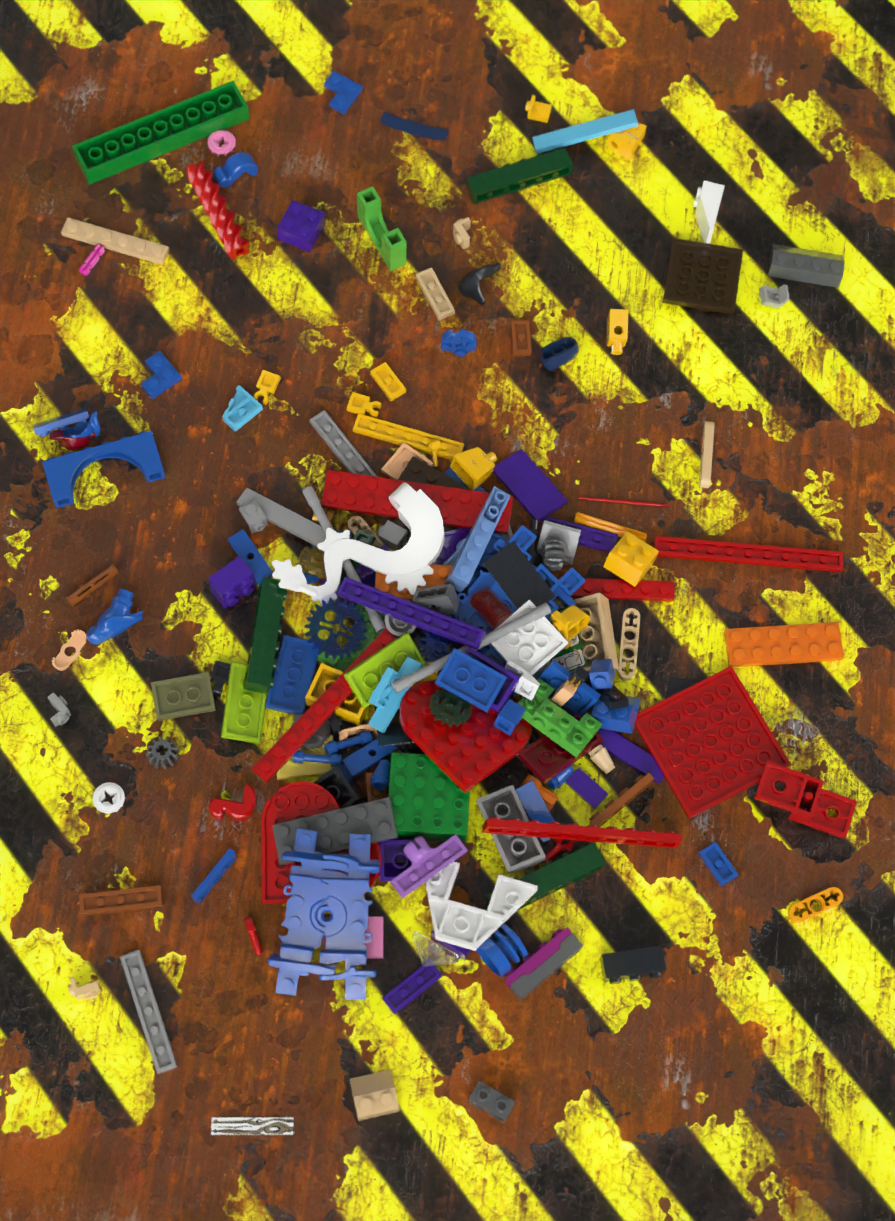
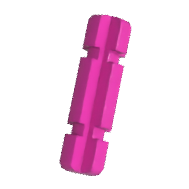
(91, 260)

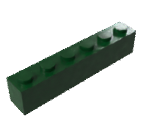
(519, 175)
(264, 636)
(562, 872)

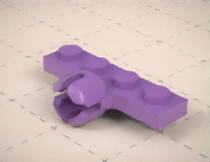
(426, 862)

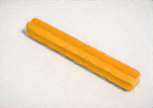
(603, 525)

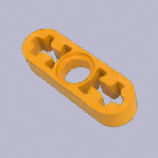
(830, 904)

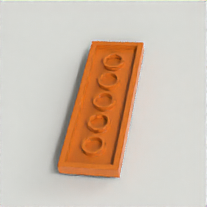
(783, 644)

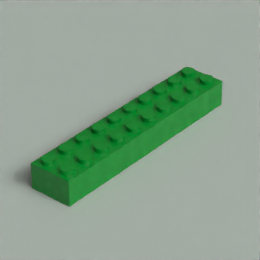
(160, 132)

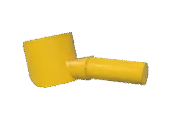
(435, 445)

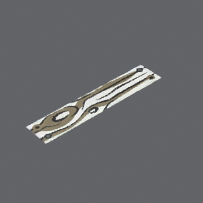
(252, 1125)

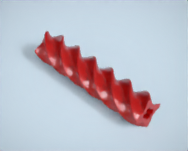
(215, 208)

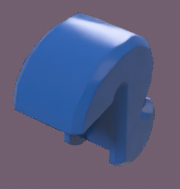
(234, 168)

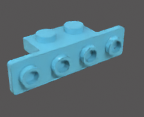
(385, 697)

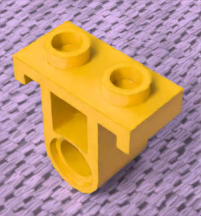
(570, 622)

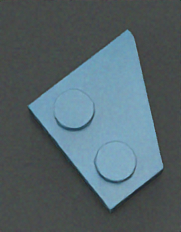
(241, 409)

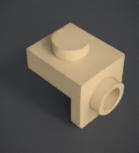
(460, 234)
(86, 992)

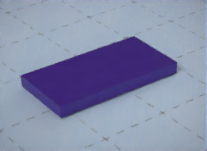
(529, 485)

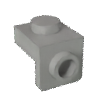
(774, 297)
(254, 516)
(60, 705)

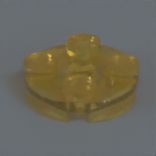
(309, 563)

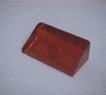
(490, 607)

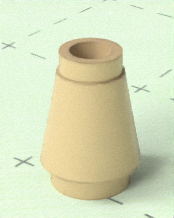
(602, 758)

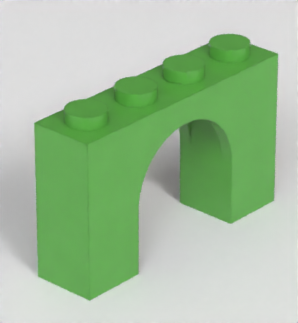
(389, 244)

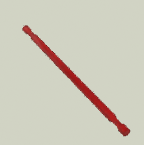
(622, 501)

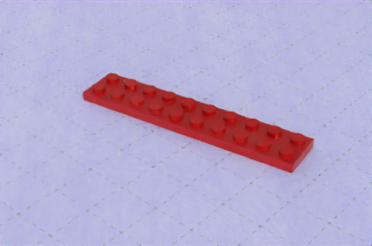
(372, 493)

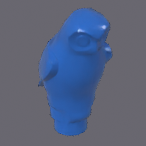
(114, 619)

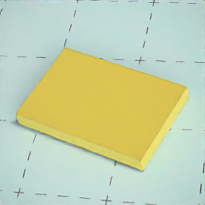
(307, 769)

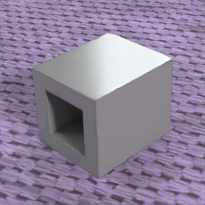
(392, 535)

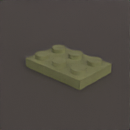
(183, 696)

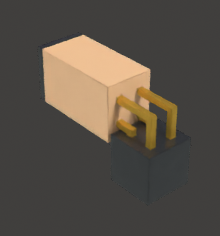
(569, 687)

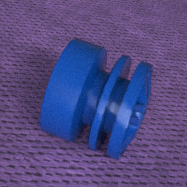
(504, 946)

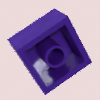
(301, 226)
(232, 583)

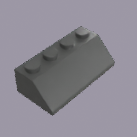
(806, 265)

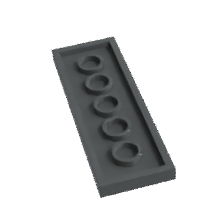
(336, 825)

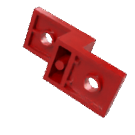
(805, 799)

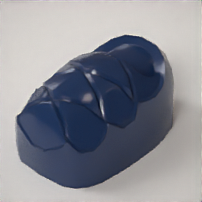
(559, 353)

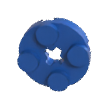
(458, 343)

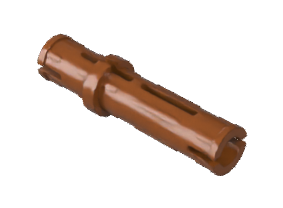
(73, 598)

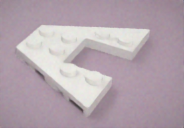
(469, 925)

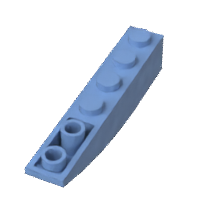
(477, 540)

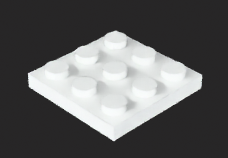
(531, 644)

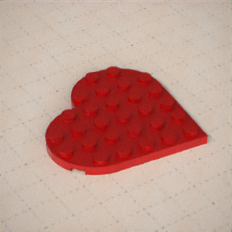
(461, 752)
(288, 804)

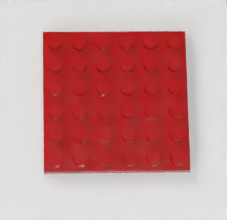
(709, 741)

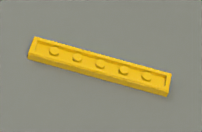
(400, 434)

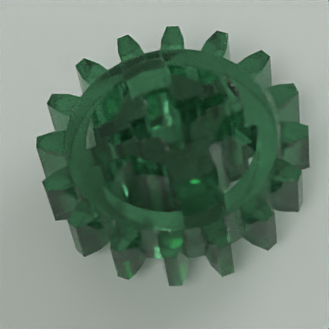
(449, 708)

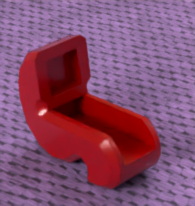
(235, 810)

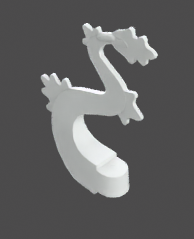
(403, 565)

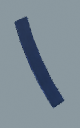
(414, 128)

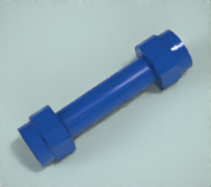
(333, 747)
(299, 757)

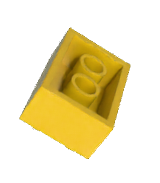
(350, 710)

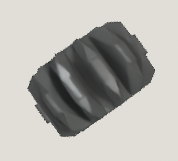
(552, 554)
(155, 751)

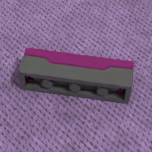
(543, 963)

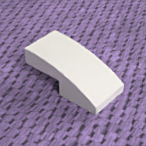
(527, 684)

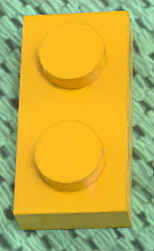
(388, 381)

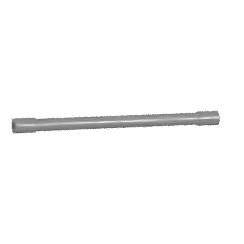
(314, 503)
(534, 614)

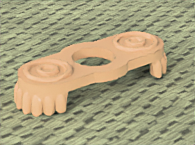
(77, 641)
(354, 731)

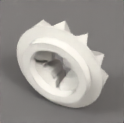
(111, 789)

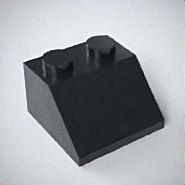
(342, 786)

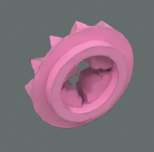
(216, 138)

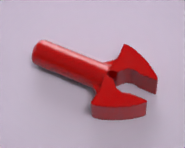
(558, 848)
(253, 935)

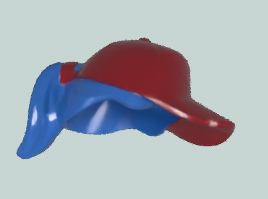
(78, 436)

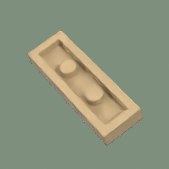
(435, 294)

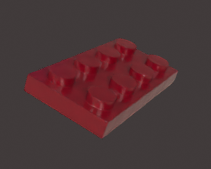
(549, 759)

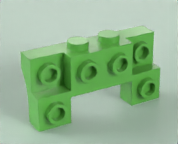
(370, 636)
(557, 723)

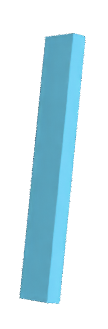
(585, 131)

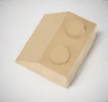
(374, 1095)

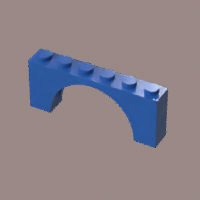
(64, 470)

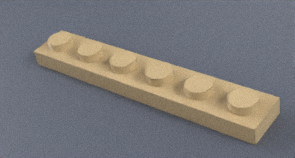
(115, 241)

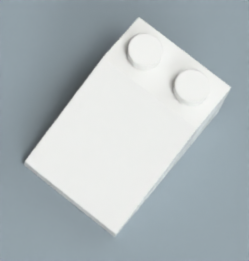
(707, 205)

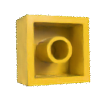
(631, 558)

